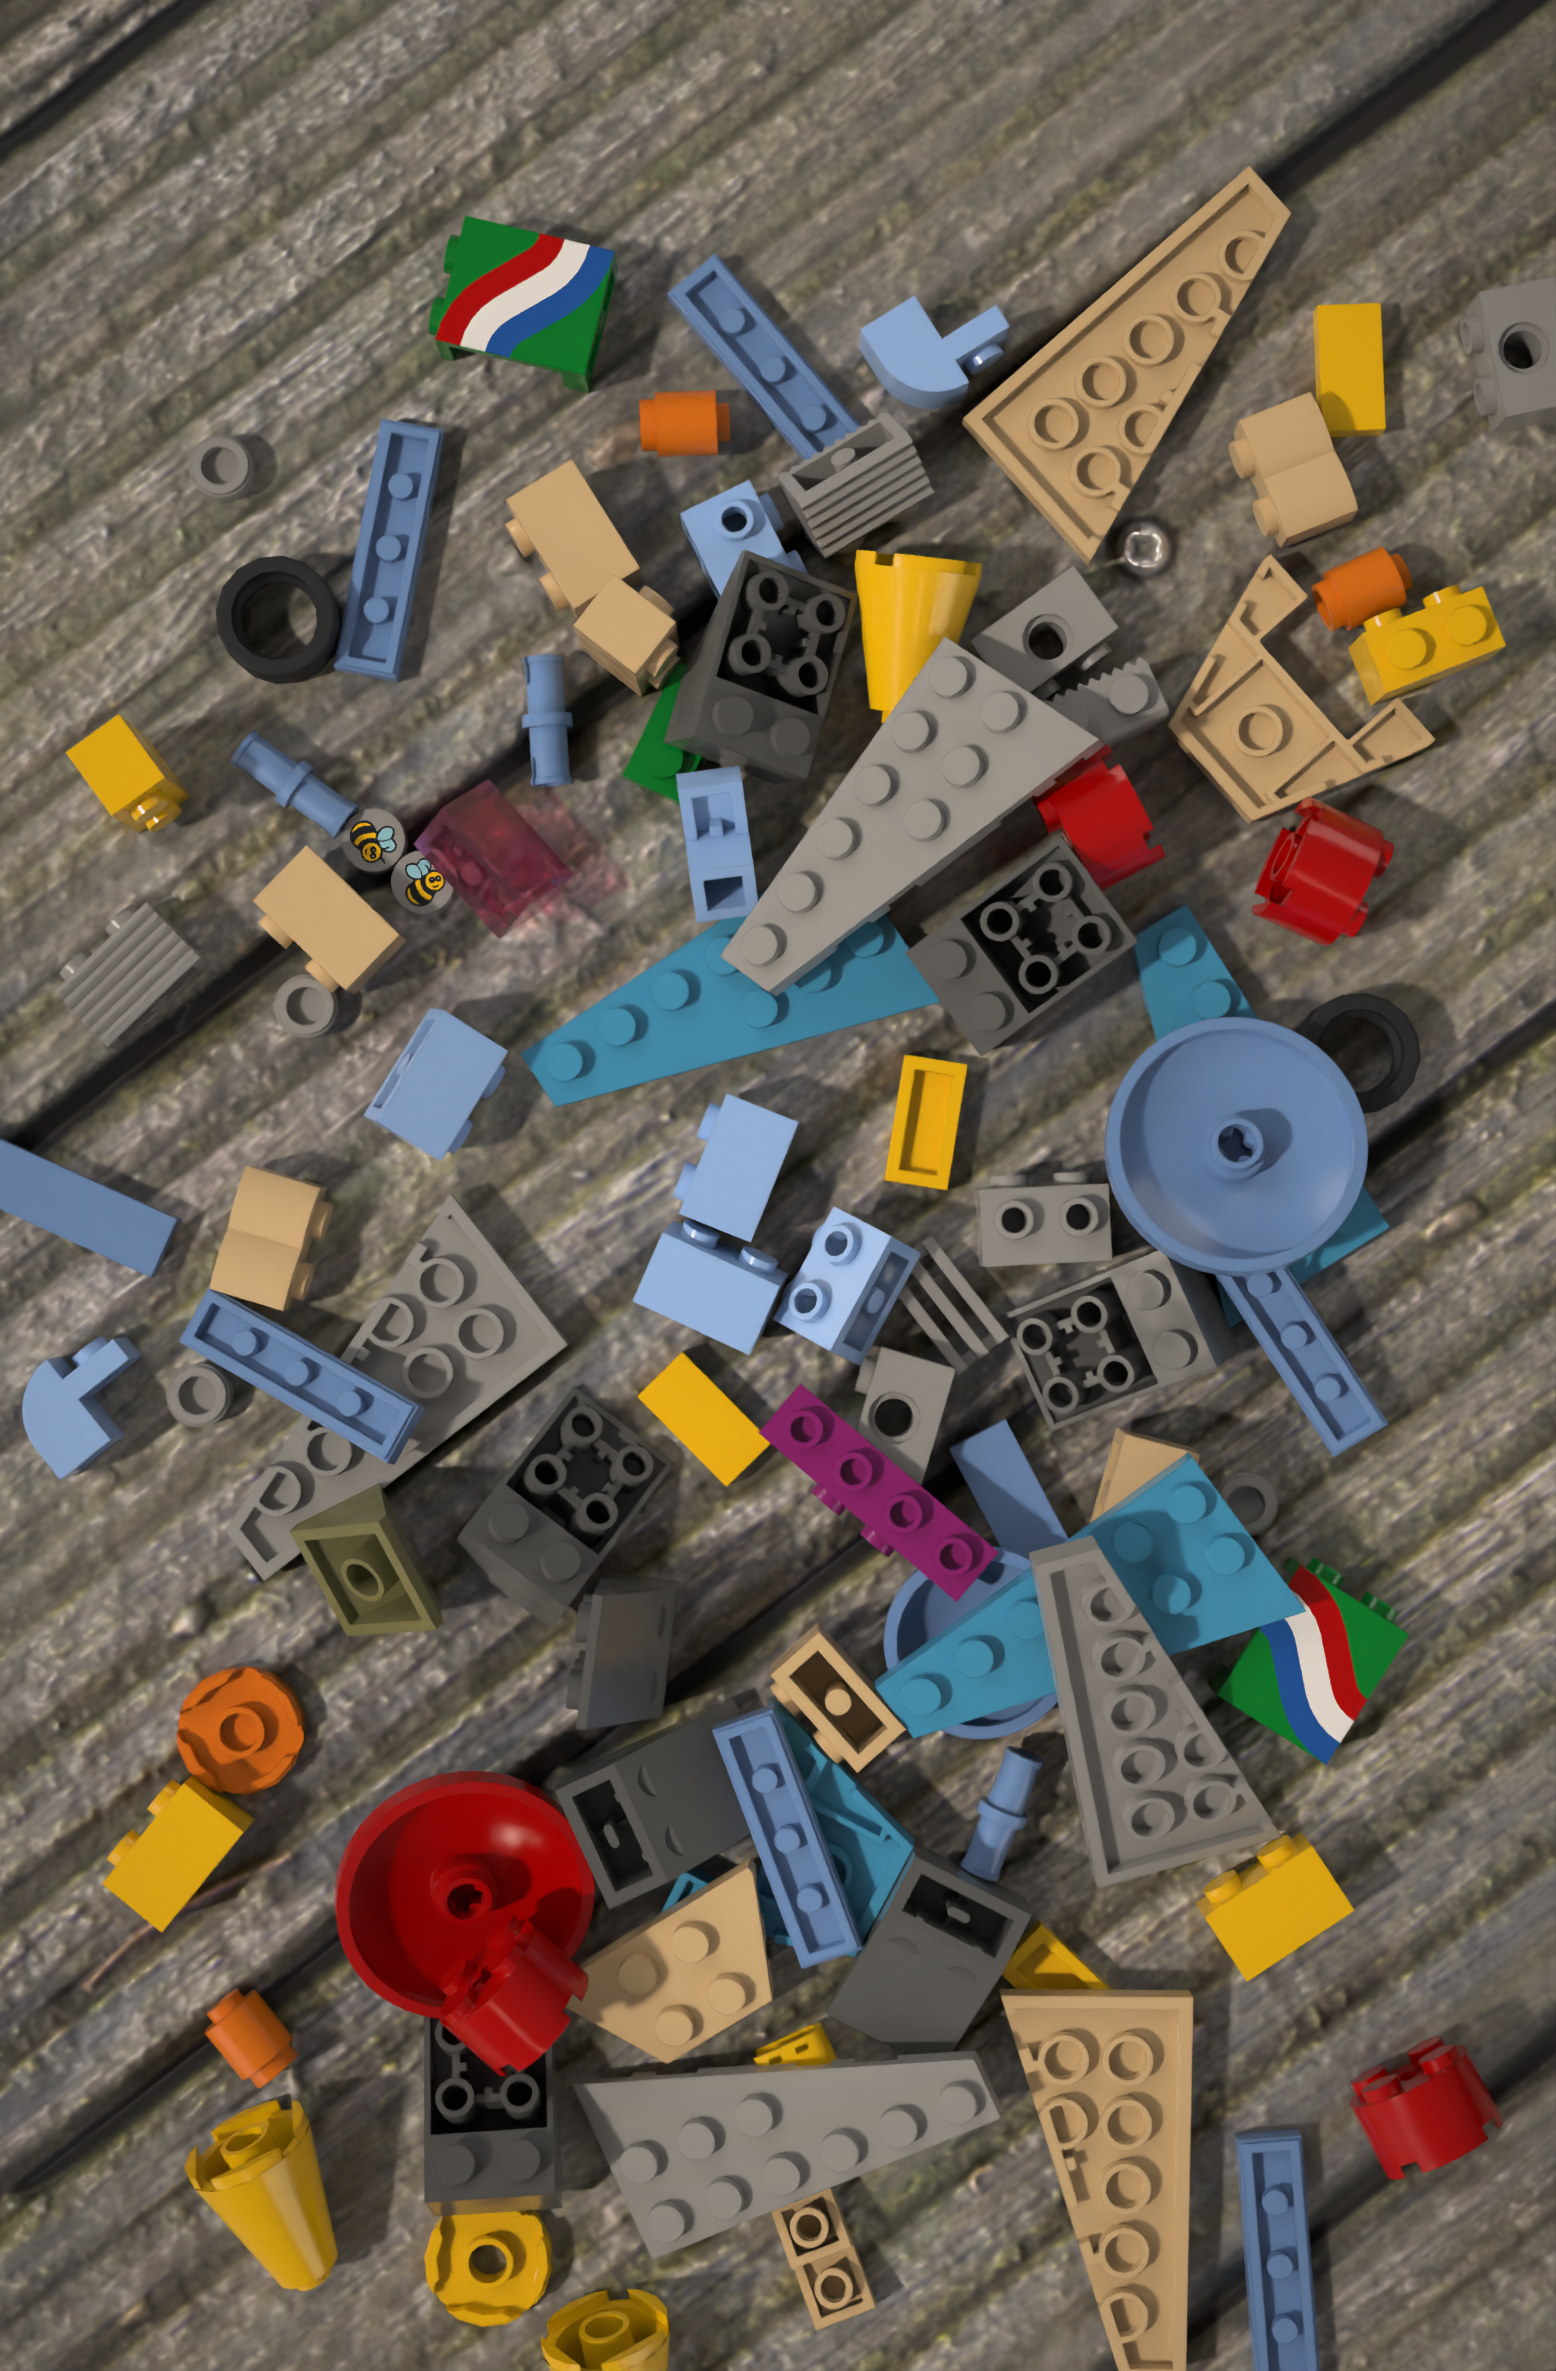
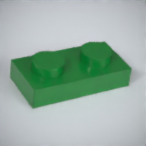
(654, 762)

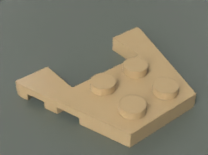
(1260, 730)

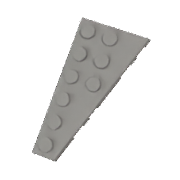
(922, 794)
(444, 1334)
(1139, 1747)
(756, 2137)

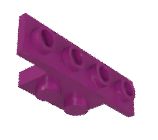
(878, 1492)

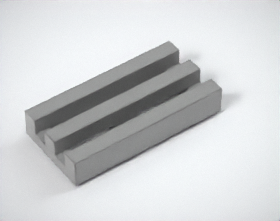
(977, 1347)

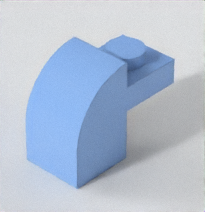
(920, 364)
(717, 843)
(61, 1408)

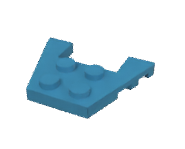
(860, 1834)

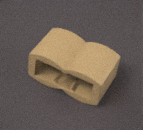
(1293, 471)
(270, 1238)

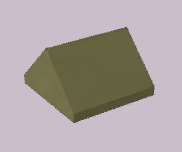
(368, 1567)

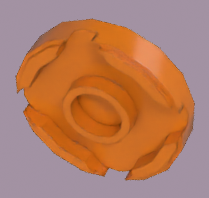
(241, 1730)

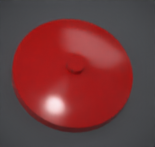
(443, 1868)

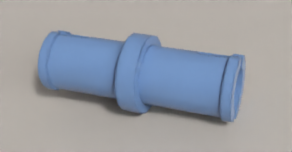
(547, 720)
(294, 784)
(1002, 1813)

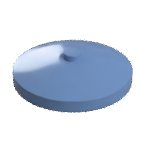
(1235, 1146)

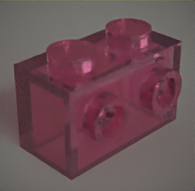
(493, 858)

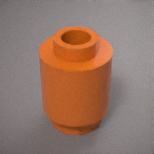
(684, 423)
(1361, 589)
(250, 2037)

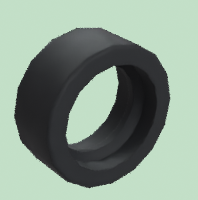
(244, 585)
(1398, 1030)

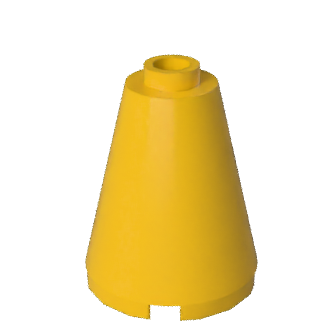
(905, 615)
(270, 2191)
(609, 2334)

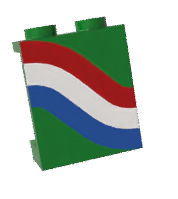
(525, 299)
(1316, 1667)

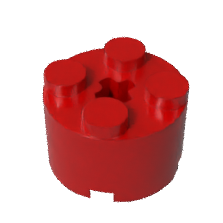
(1100, 819)
(1321, 873)
(511, 1995)
(1425, 2108)

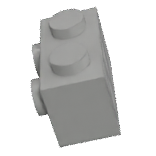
(1043, 1222)

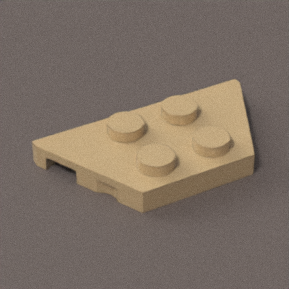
(684, 1970)

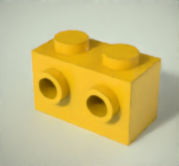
(1426, 645)

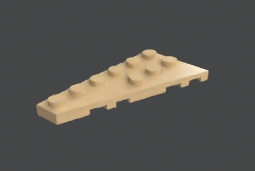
(1103, 391)
(1117, 2122)

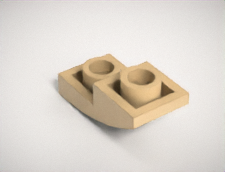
(824, 2259)

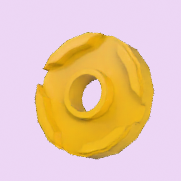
(481, 2296)

